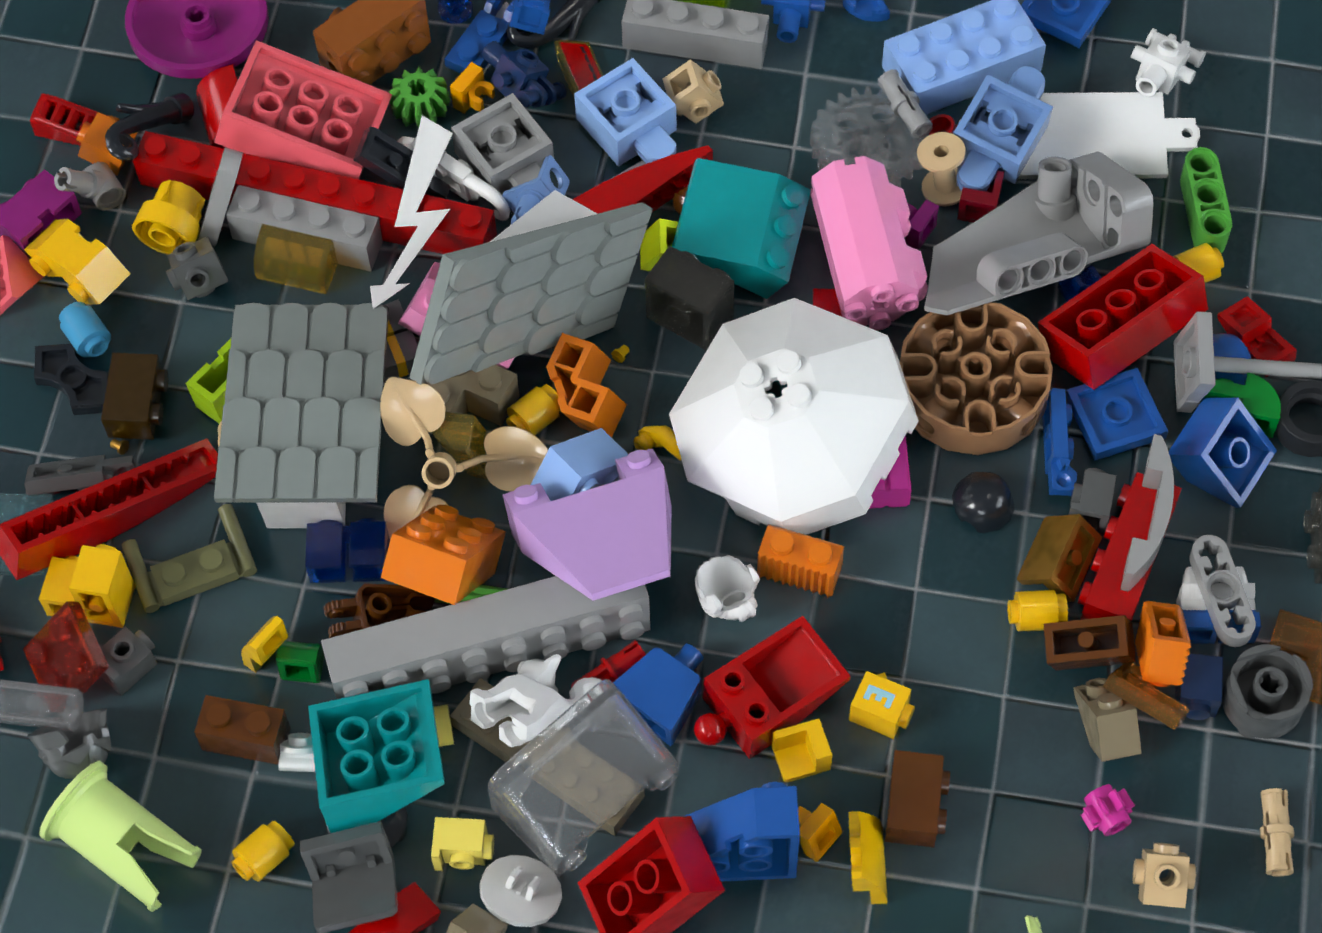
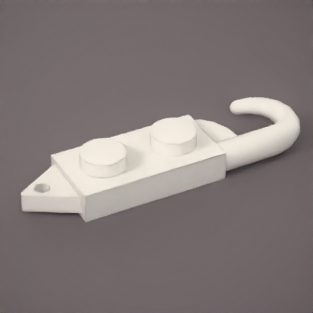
(464, 181)

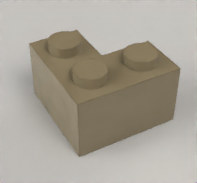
(481, 393)

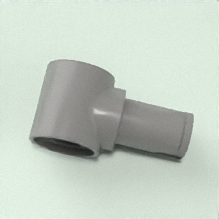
(94, 182)

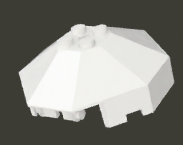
(816, 447)

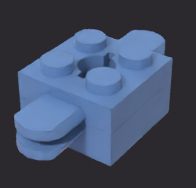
(1002, 128)

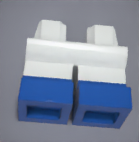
(1195, 611)

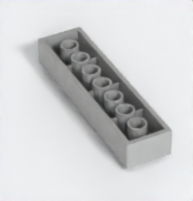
(482, 637)

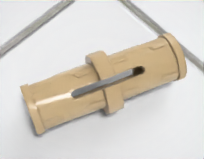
(1277, 832)

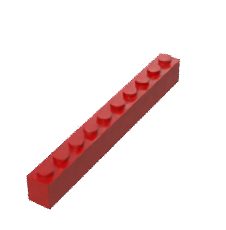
(197, 164)

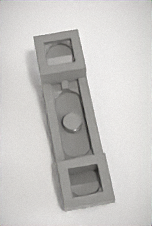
(1157, 476)

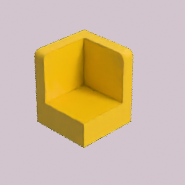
(801, 750)

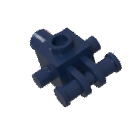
(522, 75)

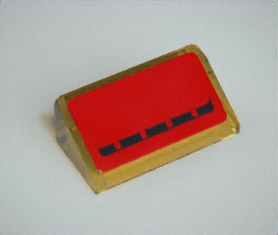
(577, 63)

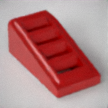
(49, 114)

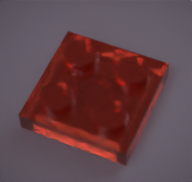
(66, 651)

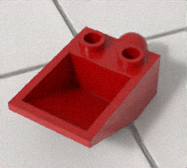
(776, 679)

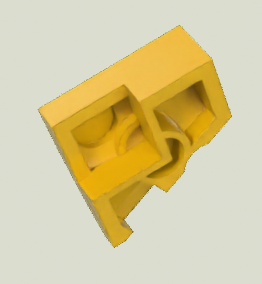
(868, 856)

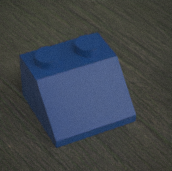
(1222, 450)

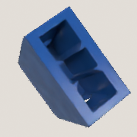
(664, 689)

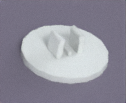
(520, 891)

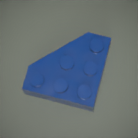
(752, 833)

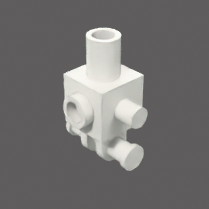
(1164, 63)

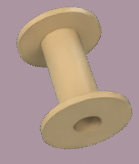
(941, 155)

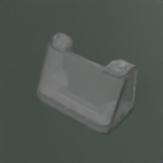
(579, 776)

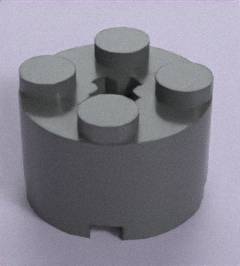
(1266, 692)

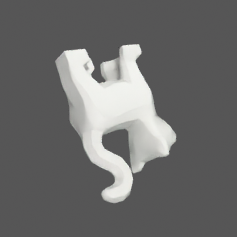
(526, 698)

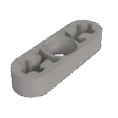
(220, 195)
(1217, 607)

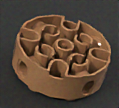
(977, 378)

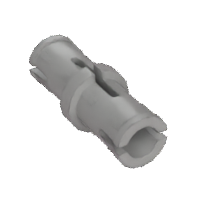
(905, 104)

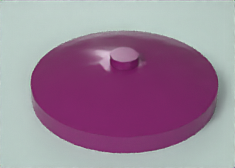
(194, 35)

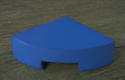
(867, 9)

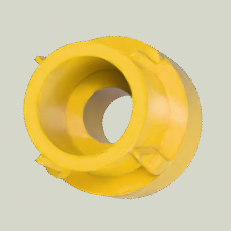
(169, 217)

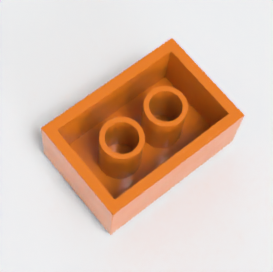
(443, 554)

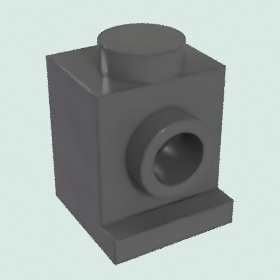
(1094, 498)
(127, 669)

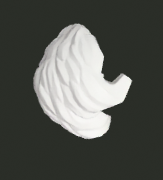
(727, 588)

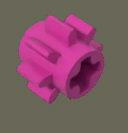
(1107, 810)

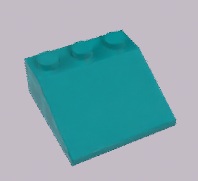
(743, 223)
(374, 753)

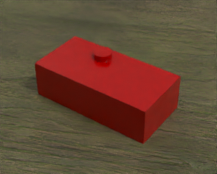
(1123, 315)

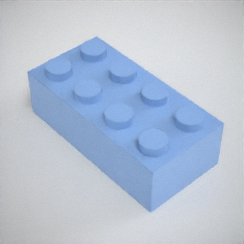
(954, 55)

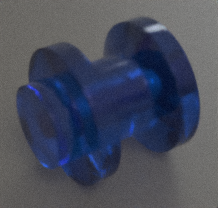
(455, 10)

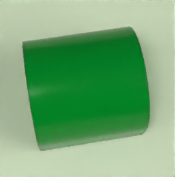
(300, 661)

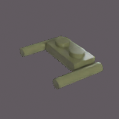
(194, 570)

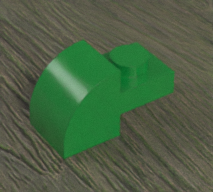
(1256, 396)

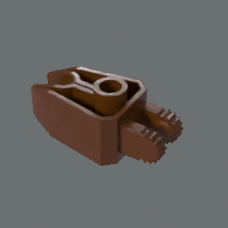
(374, 606)

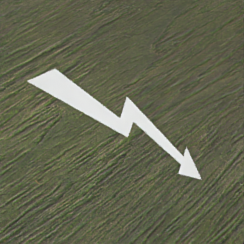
(427, 153)

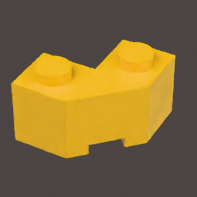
(86, 266)

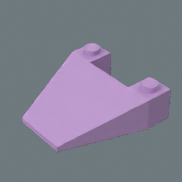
(601, 536)

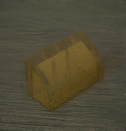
(294, 259)
(463, 439)

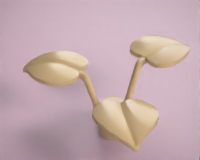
(416, 409)

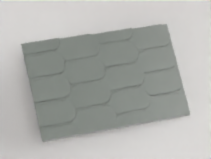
(527, 286)
(303, 410)

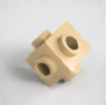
(693, 91)
(1169, 890)

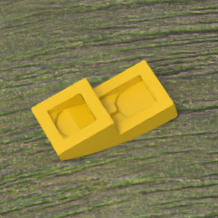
(264, 643)

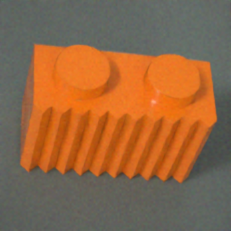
(800, 560)
(1162, 644)

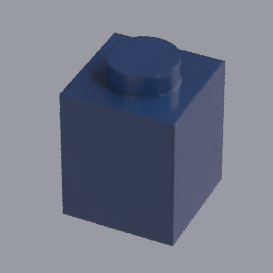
(1201, 686)

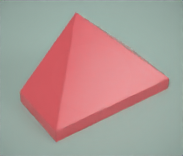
(16, 273)

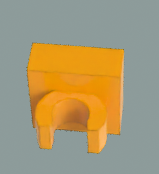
(469, 87)
(818, 830)

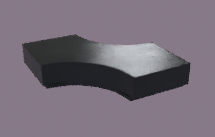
(61, 369)

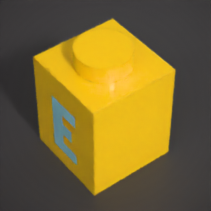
(881, 705)

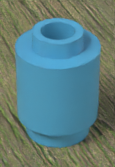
(84, 329)

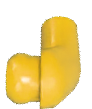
(657, 437)

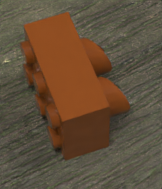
(372, 37)

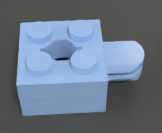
(628, 114)

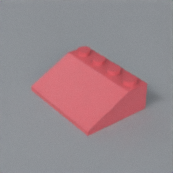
(299, 112)

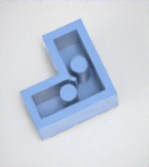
(579, 464)

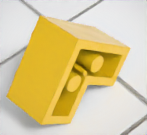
(94, 579)

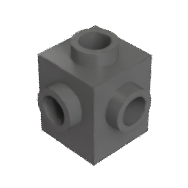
(196, 269)

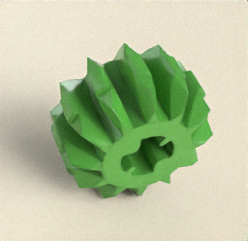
(419, 96)

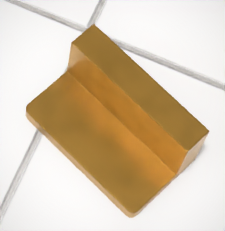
(1060, 554)

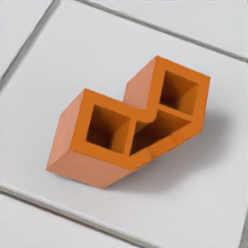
(577, 375)

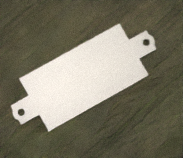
(1119, 125)

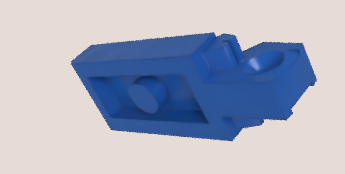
(1057, 445)

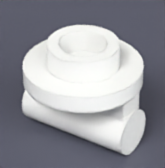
(297, 753)

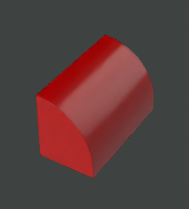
(213, 97)

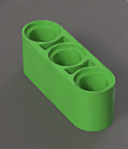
(1208, 187)

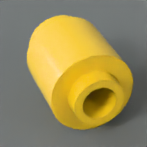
(1204, 260)
(534, 410)
(1035, 608)
(262, 851)

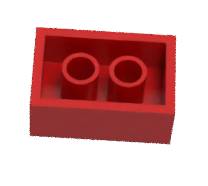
(652, 880)

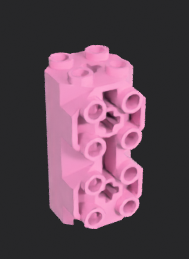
(864, 242)

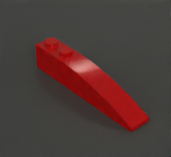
(649, 183)
(104, 509)

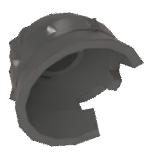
(72, 751)

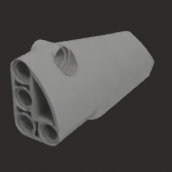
(1043, 234)

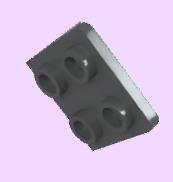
(351, 877)

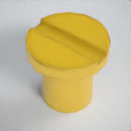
(619, 354)

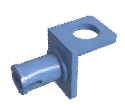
(529, 194)

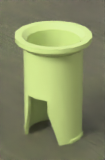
(107, 825)

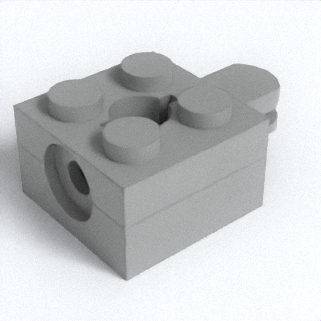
(502, 144)

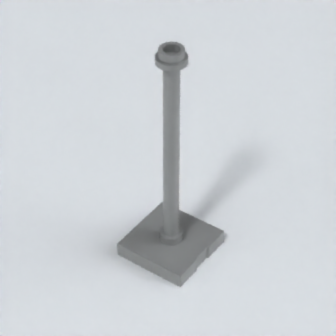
(1197, 365)

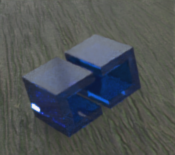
(328, 549)

